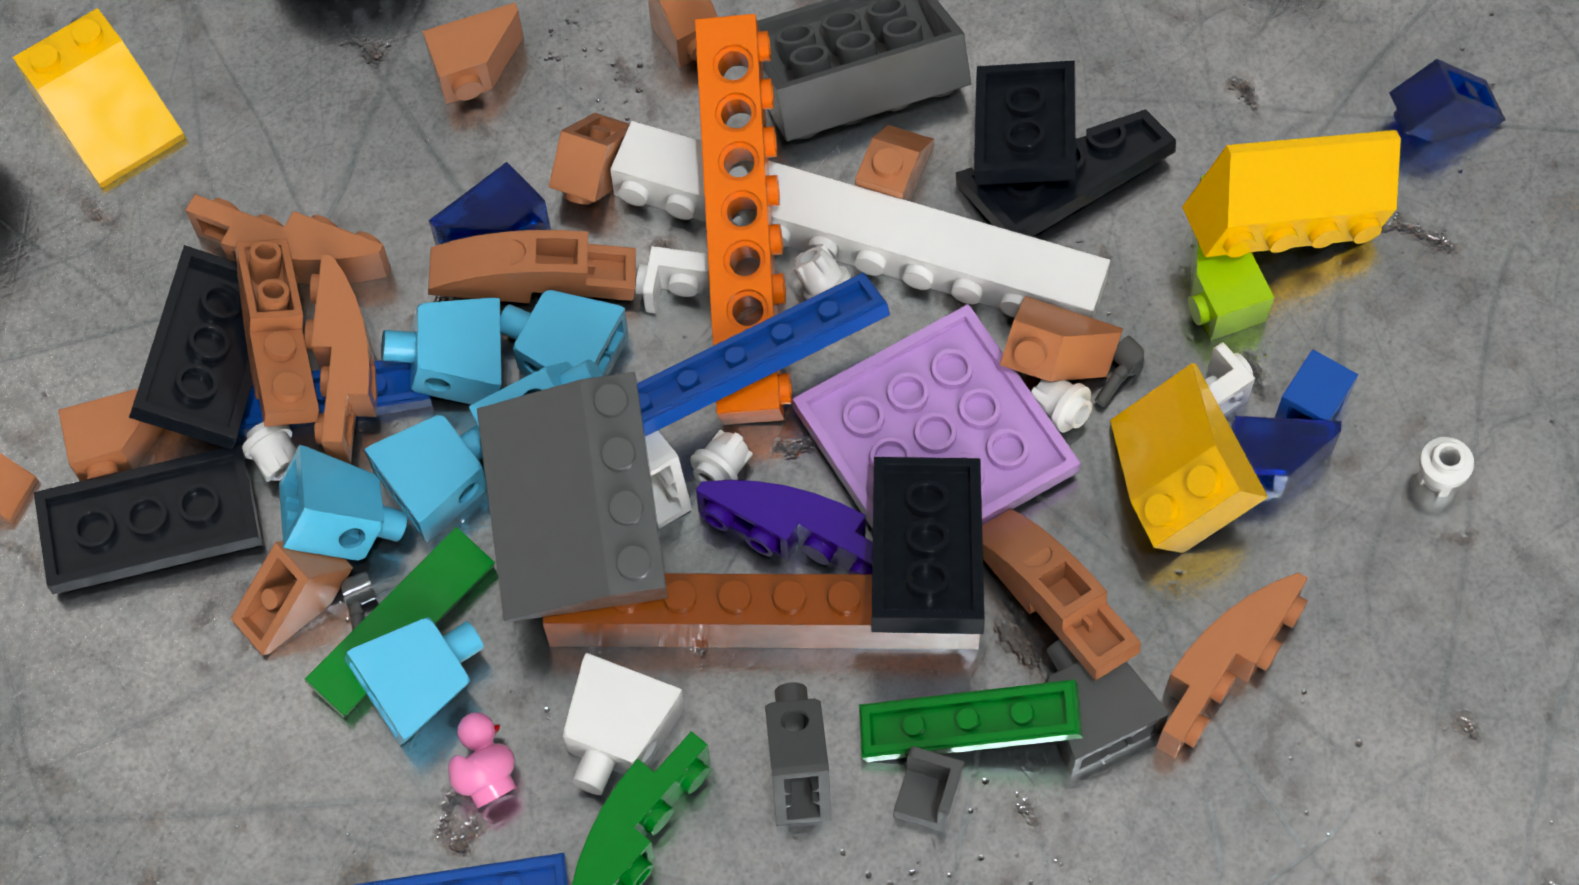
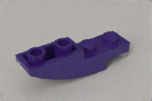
(782, 517)

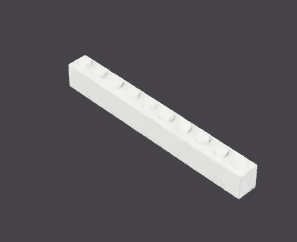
(871, 229)

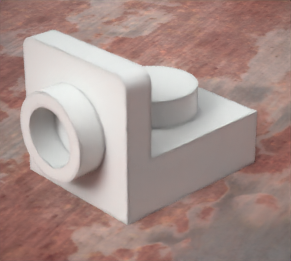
(674, 270)
(1230, 380)

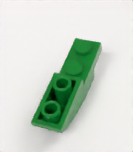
(639, 804)

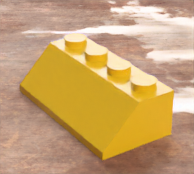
(1296, 193)

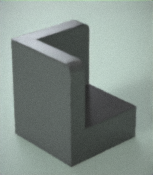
(929, 789)

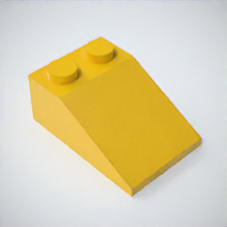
(98, 97)
(1183, 463)

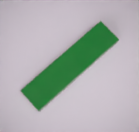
(425, 592)
(971, 720)

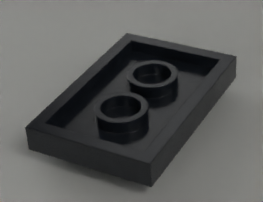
(1025, 123)

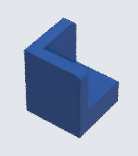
(1318, 388)

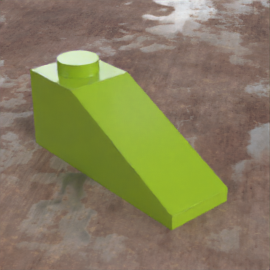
(1227, 292)

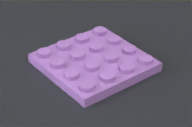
(938, 399)

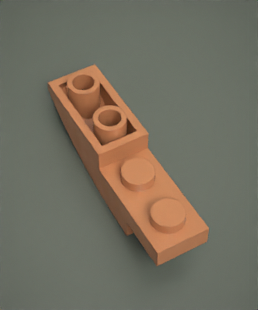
(358, 254)
(531, 261)
(275, 333)
(345, 359)
(1060, 590)
(1227, 650)

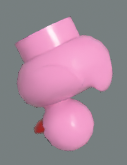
(487, 770)

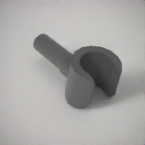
(1130, 359)
(357, 591)

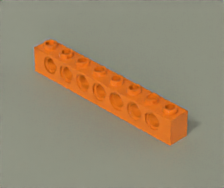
(719, 46)

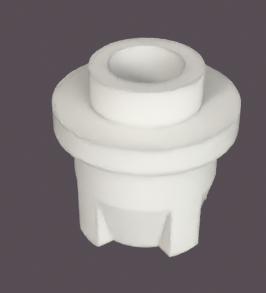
(819, 271)
(1064, 403)
(270, 449)
(721, 458)
(1445, 465)

